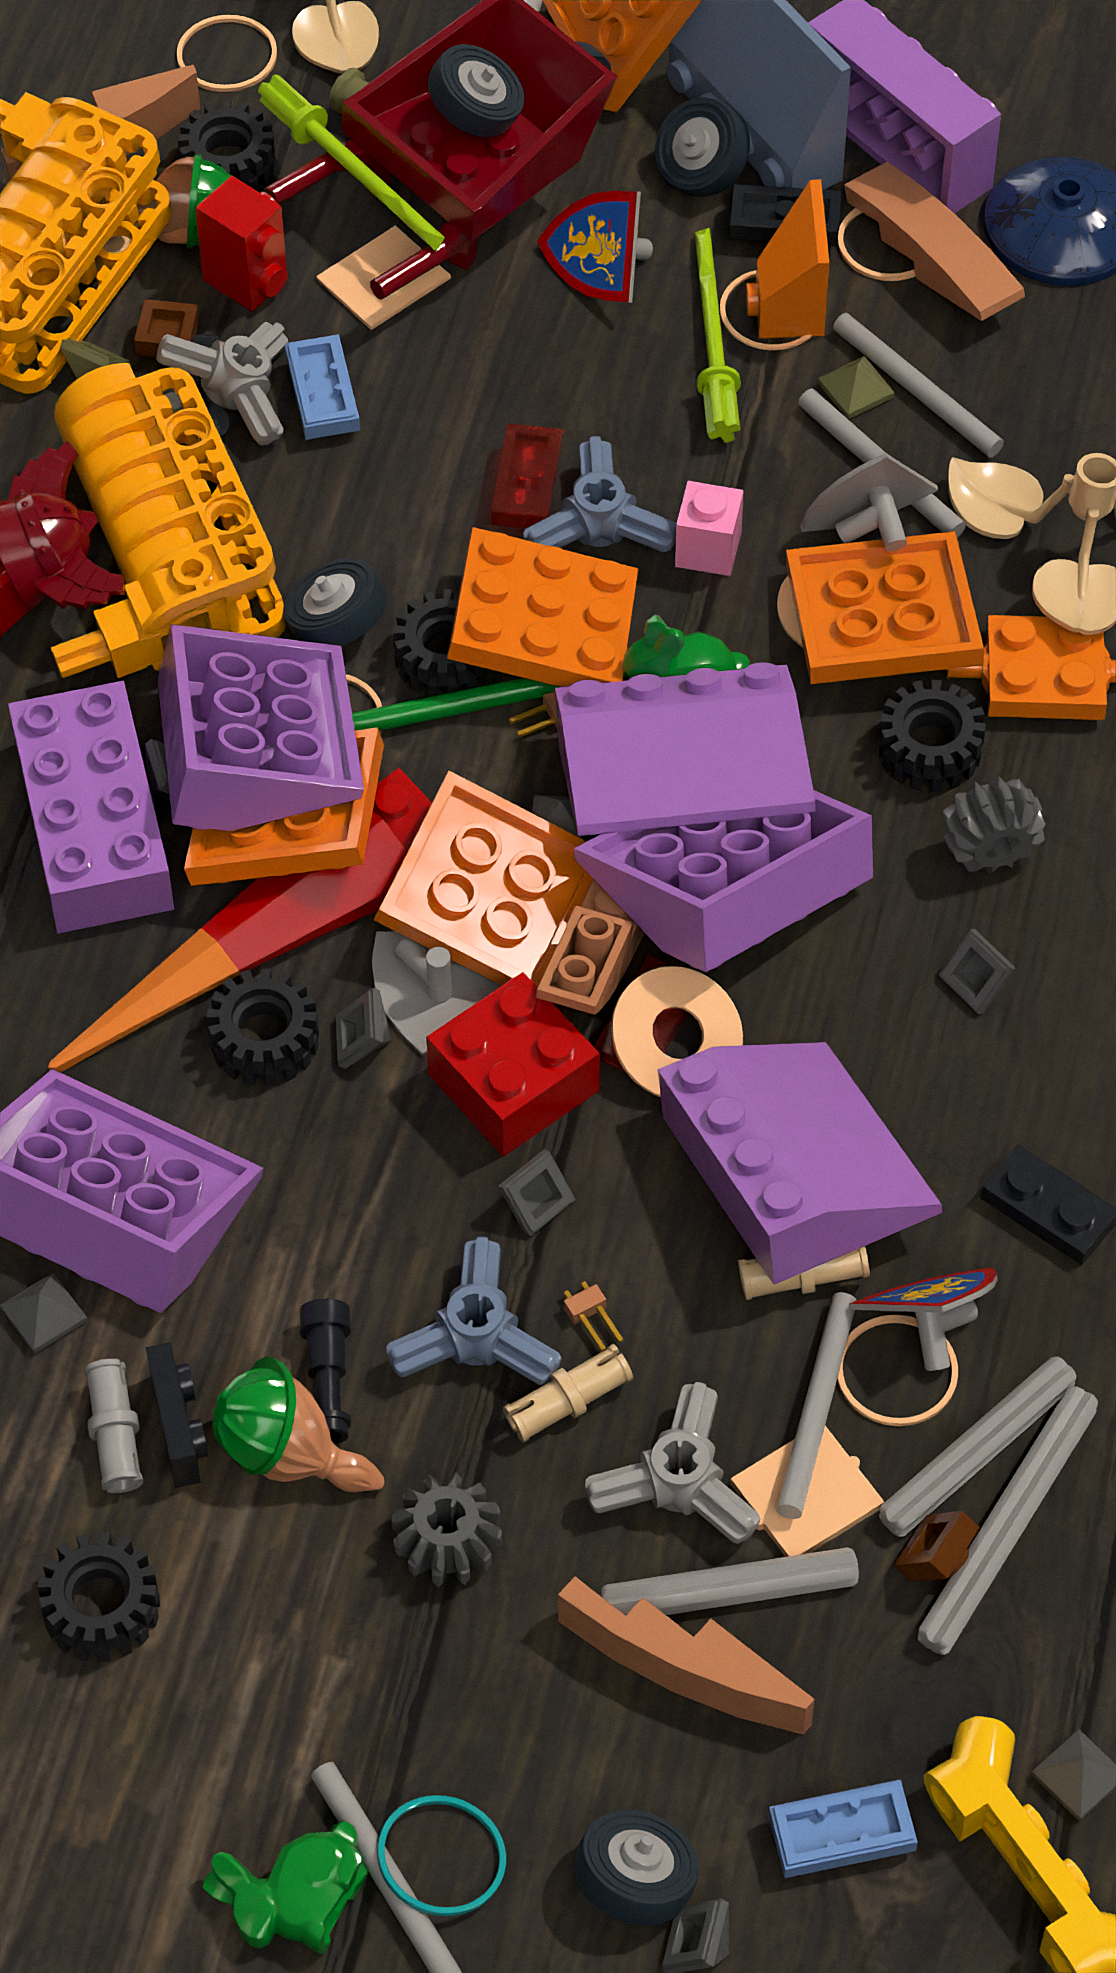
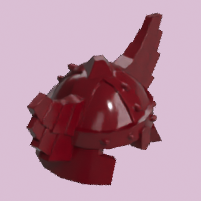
(49, 538)

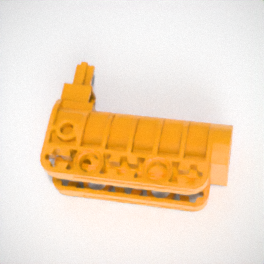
(58, 218)
(162, 518)

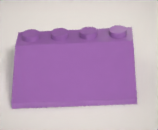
(254, 728)
(683, 749)
(733, 882)
(792, 1152)
(114, 1190)

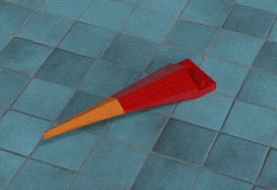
(267, 922)

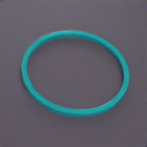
(423, 1907)

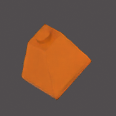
(793, 272)

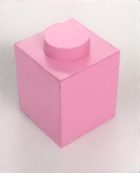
(709, 528)

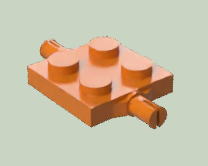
(1042, 670)

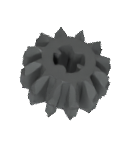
(994, 825)
(422, 1535)

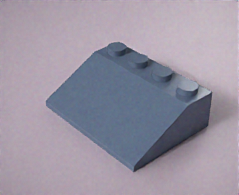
(776, 78)

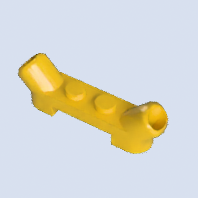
(975, 1795)

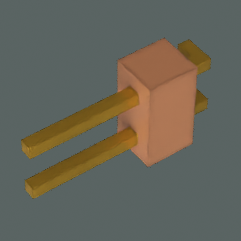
(549, 705)
(586, 1304)

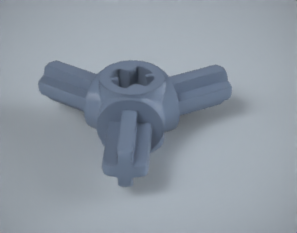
(601, 509)
(453, 1333)

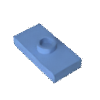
(322, 387)
(842, 1828)

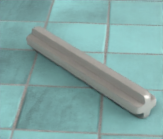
(977, 1446)
(738, 1583)

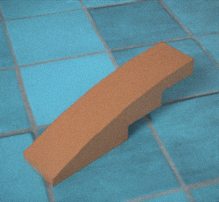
(149, 102)
(940, 244)
(704, 1668)

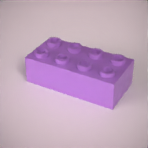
(912, 107)
(91, 807)

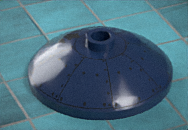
(1055, 220)

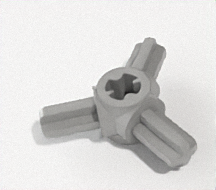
(234, 374)
(679, 1448)

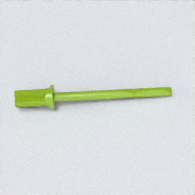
(309, 124)
(718, 382)

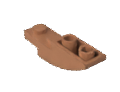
(591, 954)

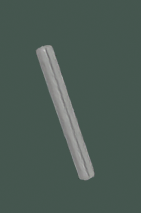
(1007, 1520)

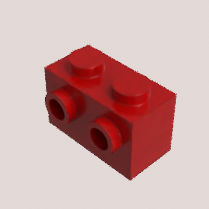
(242, 243)

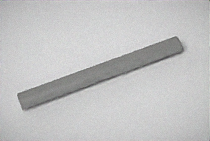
(918, 385)
(866, 450)
(816, 1407)
(414, 1922)

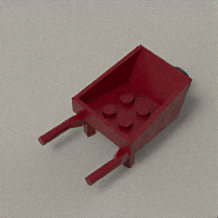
(460, 174)

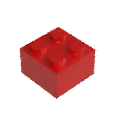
(513, 1064)

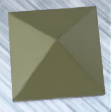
(87, 356)
(856, 387)

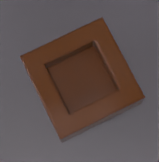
(164, 318)
(937, 1547)

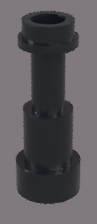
(325, 1327)

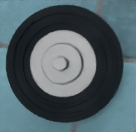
(475, 90)
(702, 147)
(335, 602)
(636, 1867)

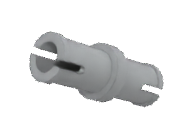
(113, 1426)

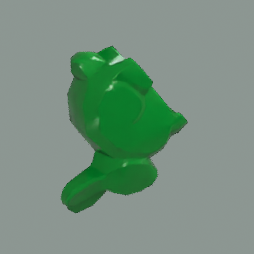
(671, 653)
(301, 1893)

